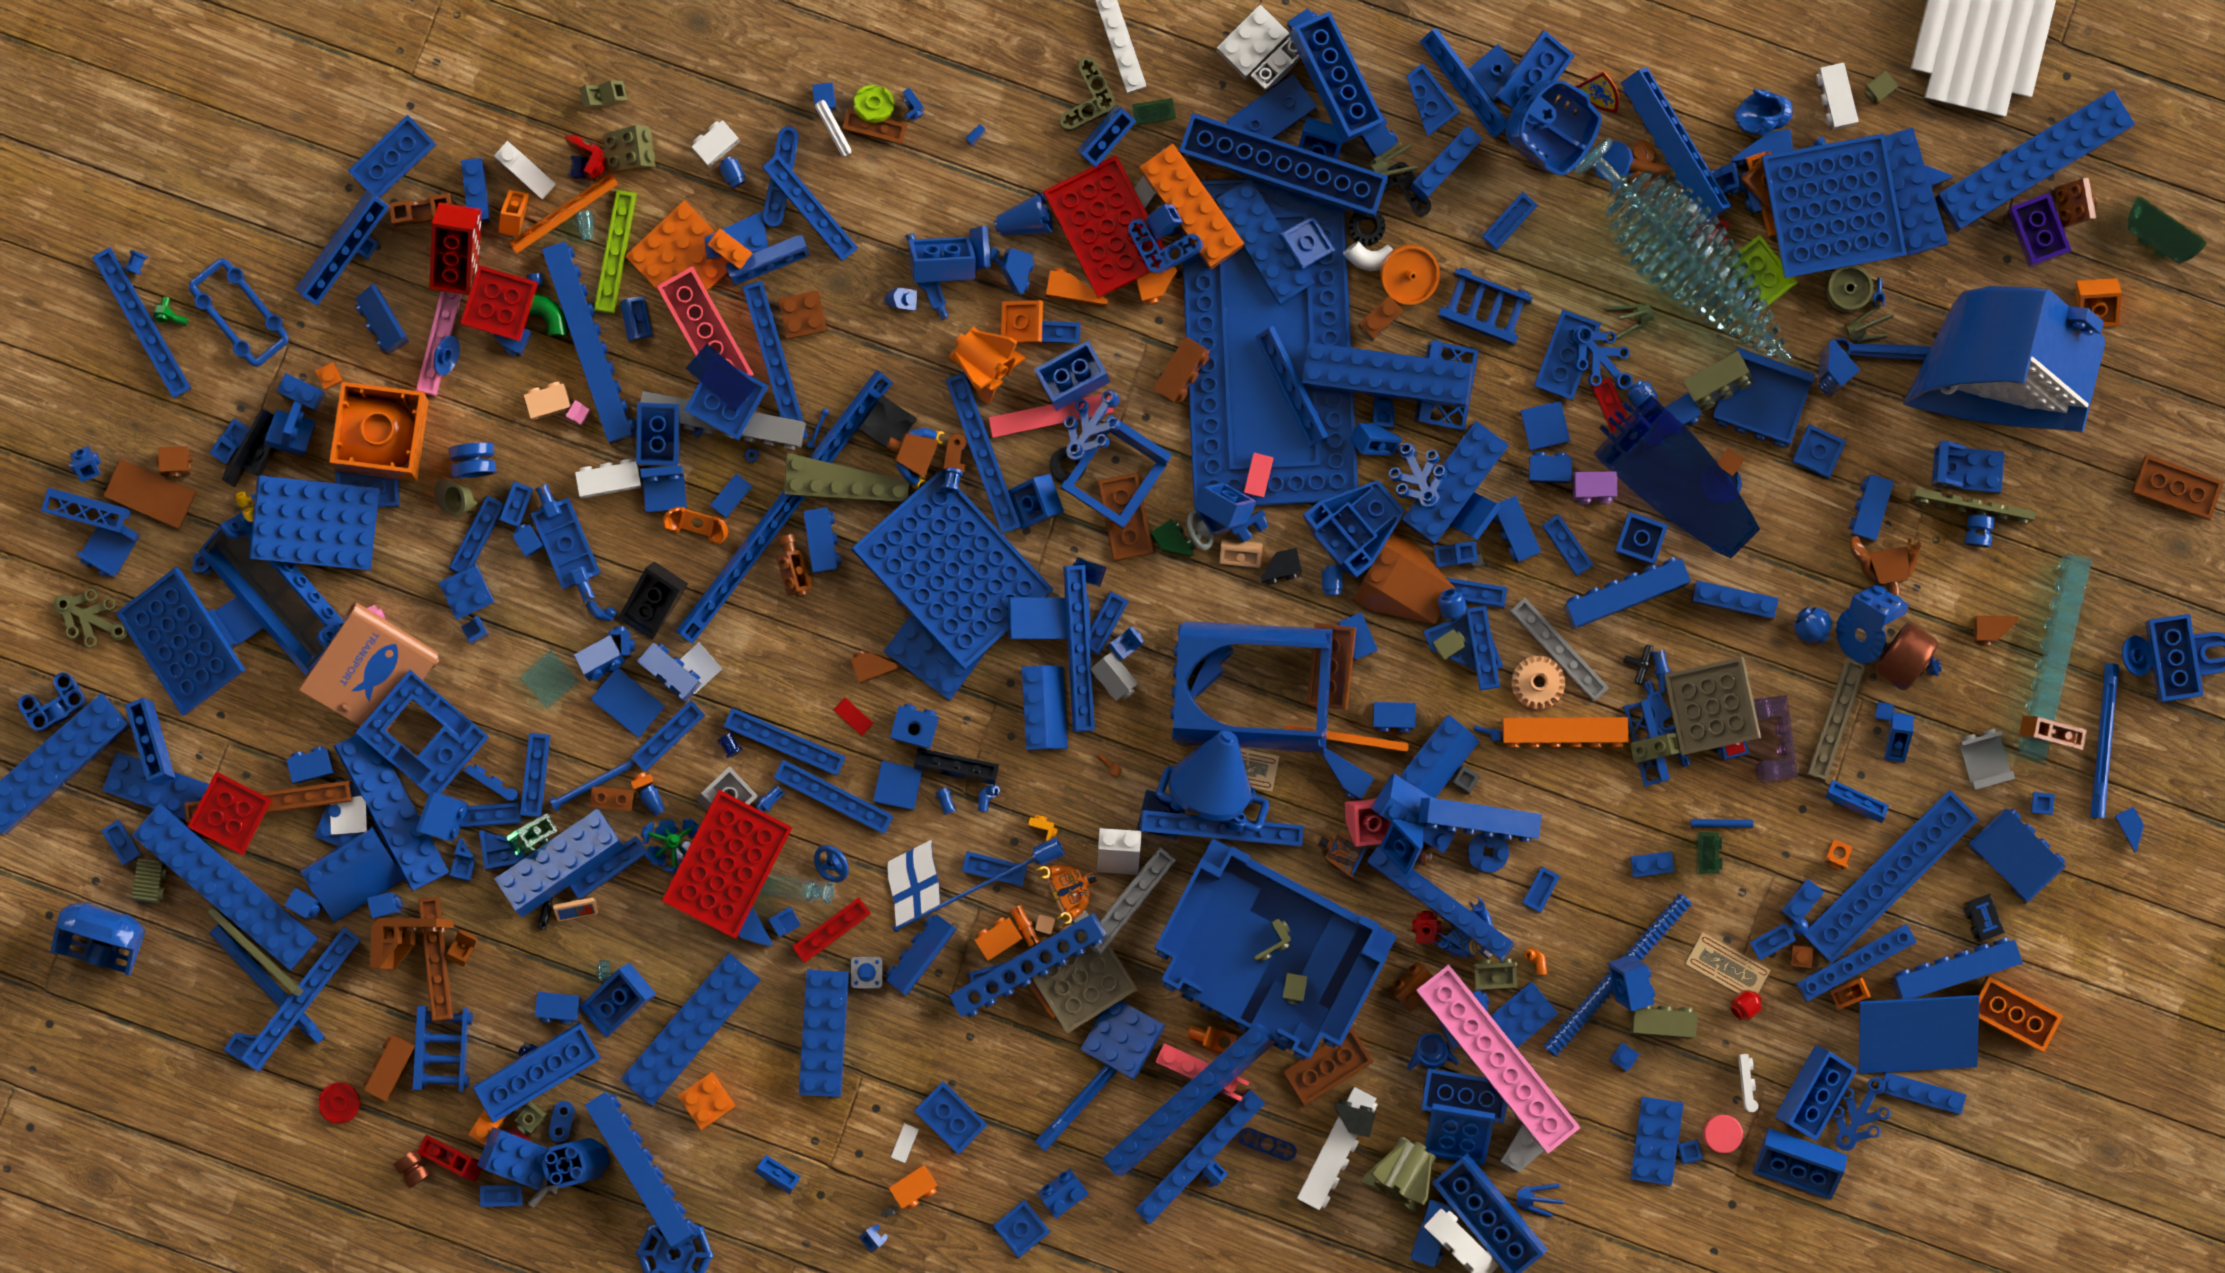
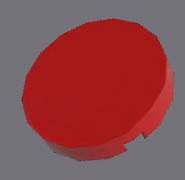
(339, 1103)

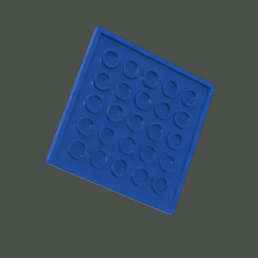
(1834, 205)

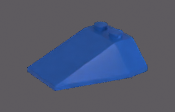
(1355, 525)

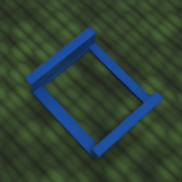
(1139, 443)

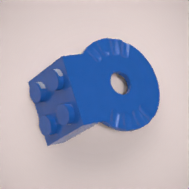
(1869, 612)

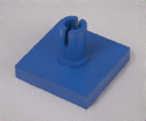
(1493, 70)

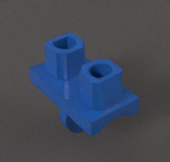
(1259, 522)

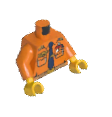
(1068, 889)

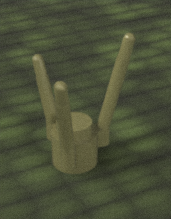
(1380, 163)
(1640, 313)
(1857, 330)

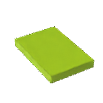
(1766, 269)

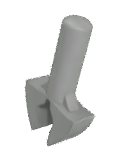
(543, 1191)

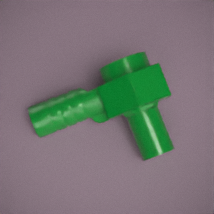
(164, 313)

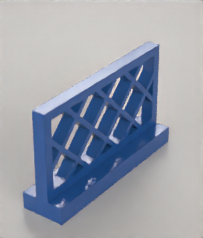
(1424, 409)

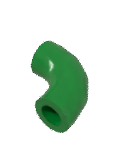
(551, 314)

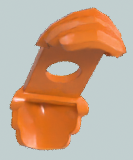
(682, 518)

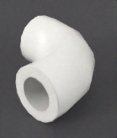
(1365, 258)

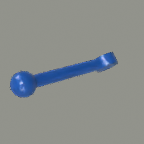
(811, 444)

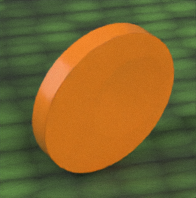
(1410, 274)

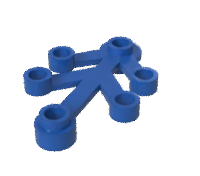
(1599, 355)
(1091, 427)
(1420, 477)
(1859, 1116)

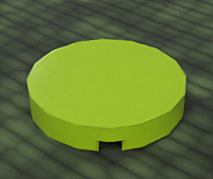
(873, 104)

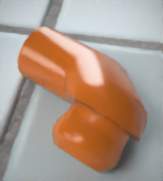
(1538, 959)

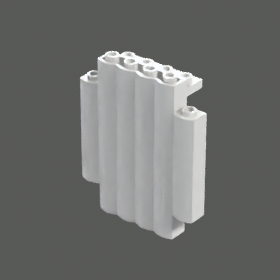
(1982, 50)

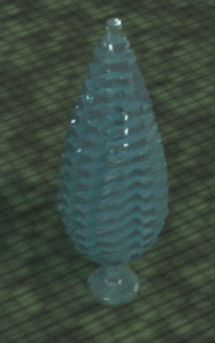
(1684, 252)

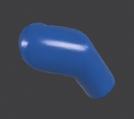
(986, 795)

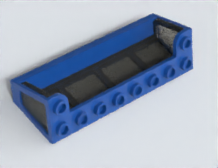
(273, 594)

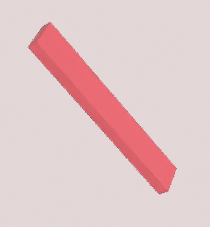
(1041, 417)

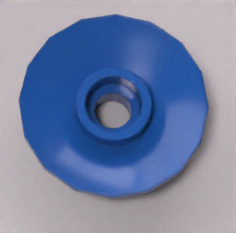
(446, 355)
(2136, 655)

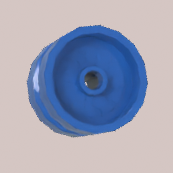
(472, 460)

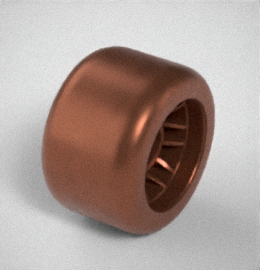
(1906, 656)

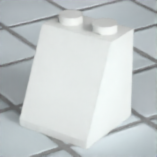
(1118, 851)

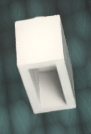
(715, 143)

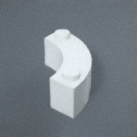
(1466, 1249)

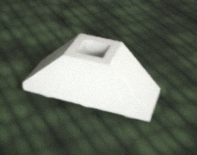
(1277, 65)

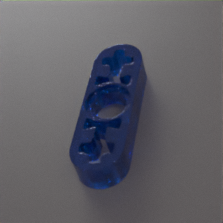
(1280, 1155)

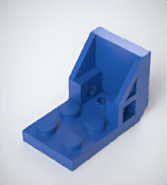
(1967, 468)

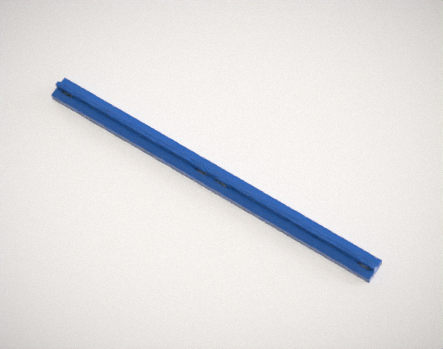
(768, 527)

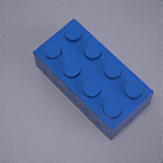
(1462, 1092)

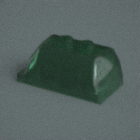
(2163, 232)

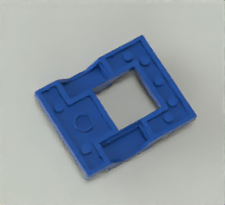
(443, 754)

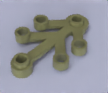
(87, 615)

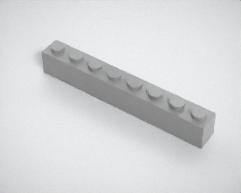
(761, 426)

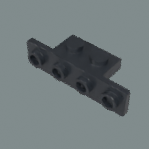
(252, 453)

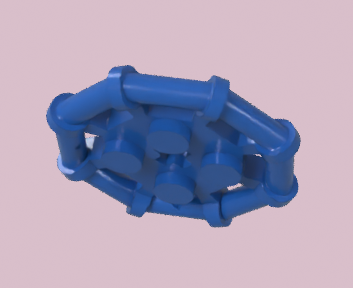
(663, 1258)

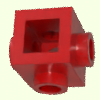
(1426, 927)

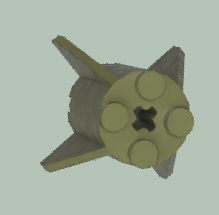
(1403, 1173)

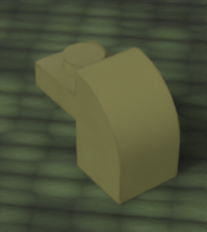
(603, 95)

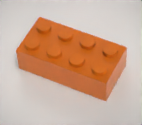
(2017, 1014)

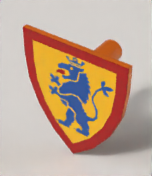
(1601, 92)

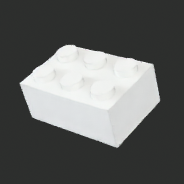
(1252, 42)

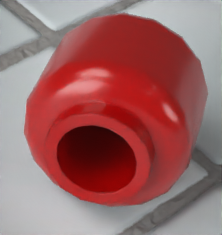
(1746, 1005)

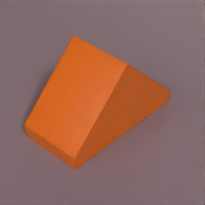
(1850, 993)

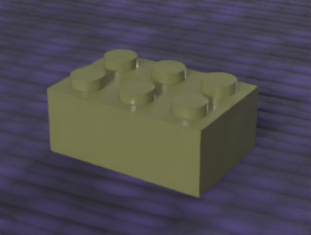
(1719, 381)
(1664, 1022)

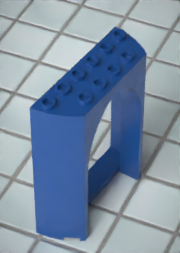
(1200, 639)

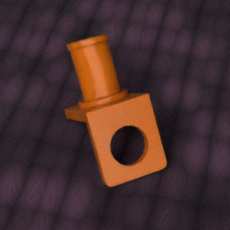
(1210, 1037)

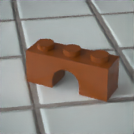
(410, 212)

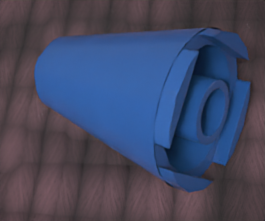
(1026, 218)

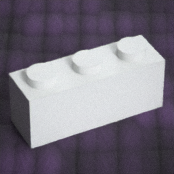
(1837, 96)
(608, 478)

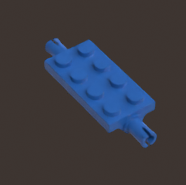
(565, 543)

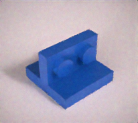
(290, 431)

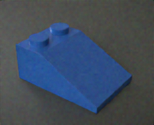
(658, 434)
(617, 999)

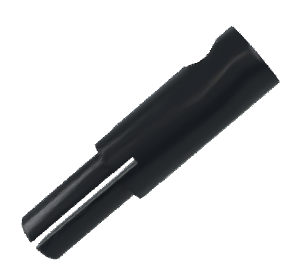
(545, 914)

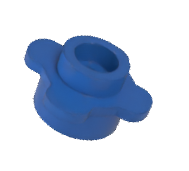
(197, 567)

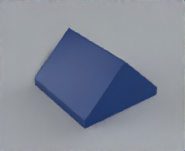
(1403, 844)

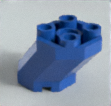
(575, 1162)

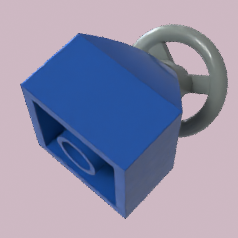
(1220, 511)

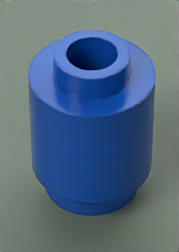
(732, 172)
(1332, 581)

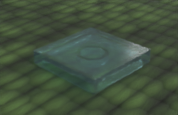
(549, 679)

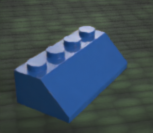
(1834, 368)
(1044, 708)
(1440, 757)
(1402, 802)
(921, 954)
(1815, 1092)
(1800, 1164)

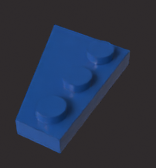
(1431, 100)
(748, 232)

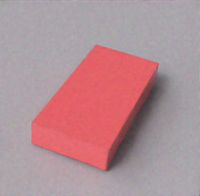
(1258, 475)

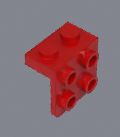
(595, 164)

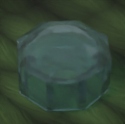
(603, 970)

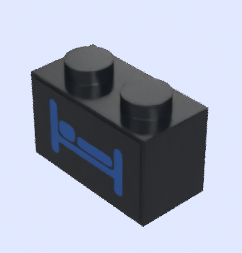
(1983, 918)

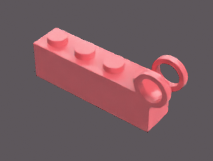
(1191, 1067)

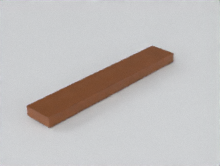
(436, 963)

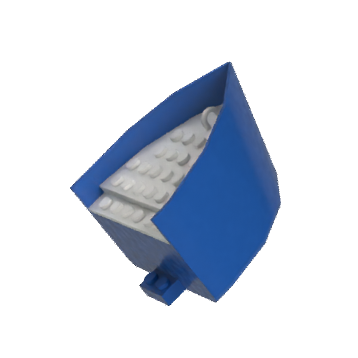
(2012, 360)

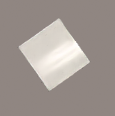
(701, 663)
(352, 817)

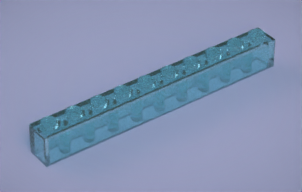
(2056, 647)

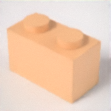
(547, 401)

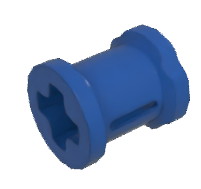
(135, 262)
(951, 480)

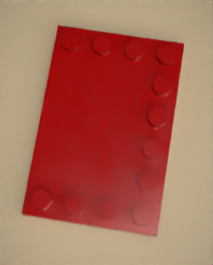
(1095, 218)
(726, 864)

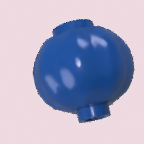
(1813, 625)

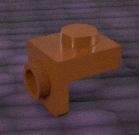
(461, 948)

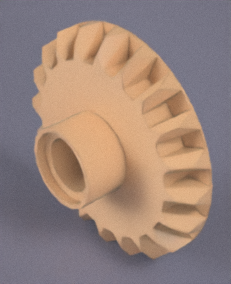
(1524, 687)

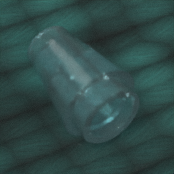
(585, 224)

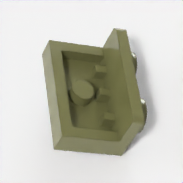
(1495, 975)

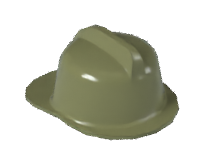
(453, 497)

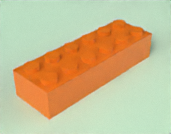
(1179, 186)

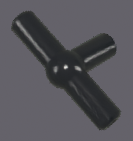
(1642, 663)

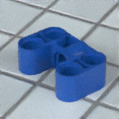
(57, 709)

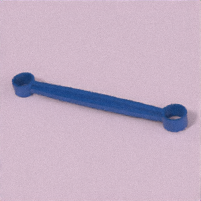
(1889, 351)

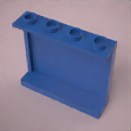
(1770, 404)

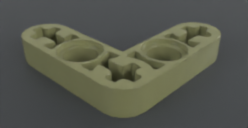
(1093, 103)

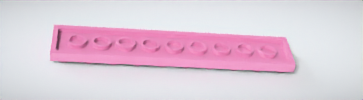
(1498, 1059)

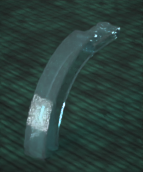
(798, 889)

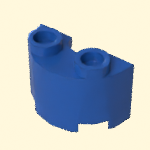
(1728, 179)

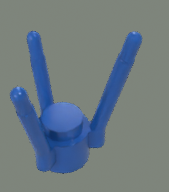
(1526, 1198)

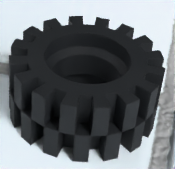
(1366, 239)

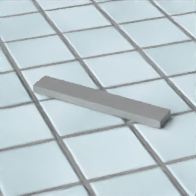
(1559, 649)
(1133, 896)

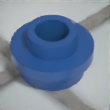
(1934, 667)

